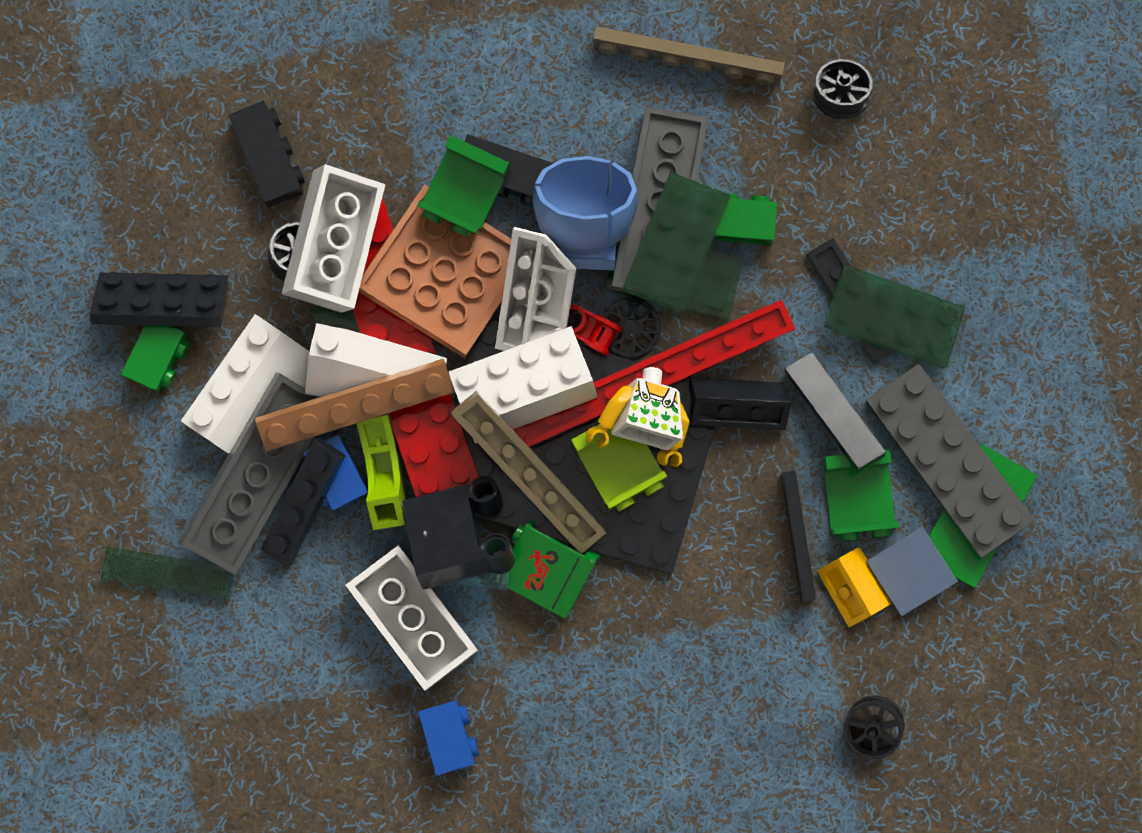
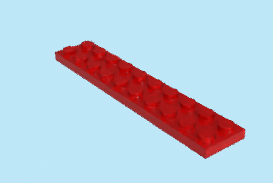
(427, 431)

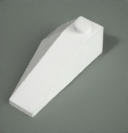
(348, 359)

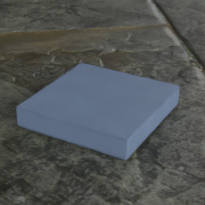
(912, 571)

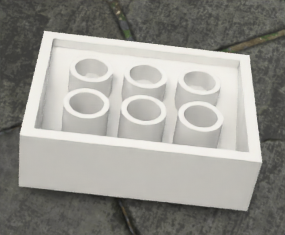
(241, 381)

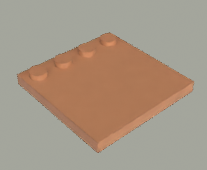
(439, 277)

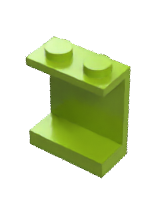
(619, 469)

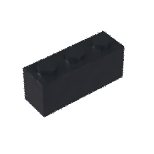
(267, 153)
(522, 173)

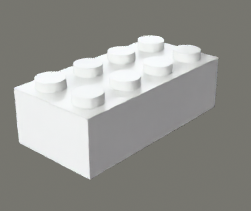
(333, 239)
(530, 379)
(412, 618)

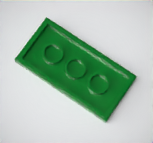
(951, 543)

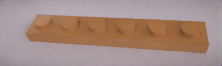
(354, 405)

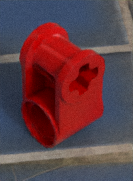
(594, 329)

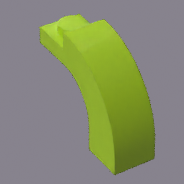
(384, 472)

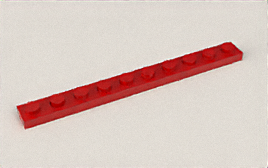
(675, 365)

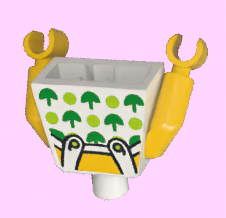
(646, 414)

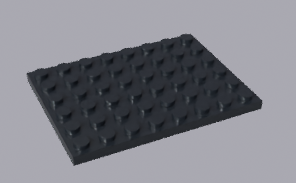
(641, 534)

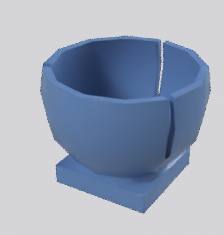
(580, 214)

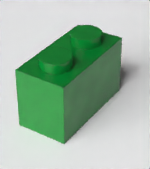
(748, 221)
(155, 357)

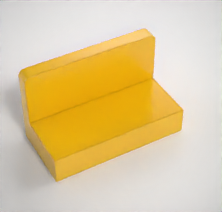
(854, 587)

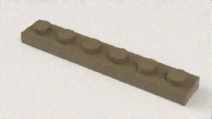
(701, 58)
(528, 472)

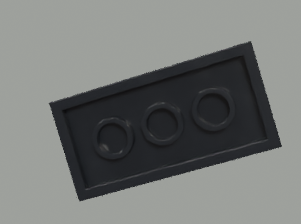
(159, 299)

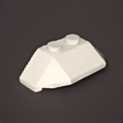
(535, 290)

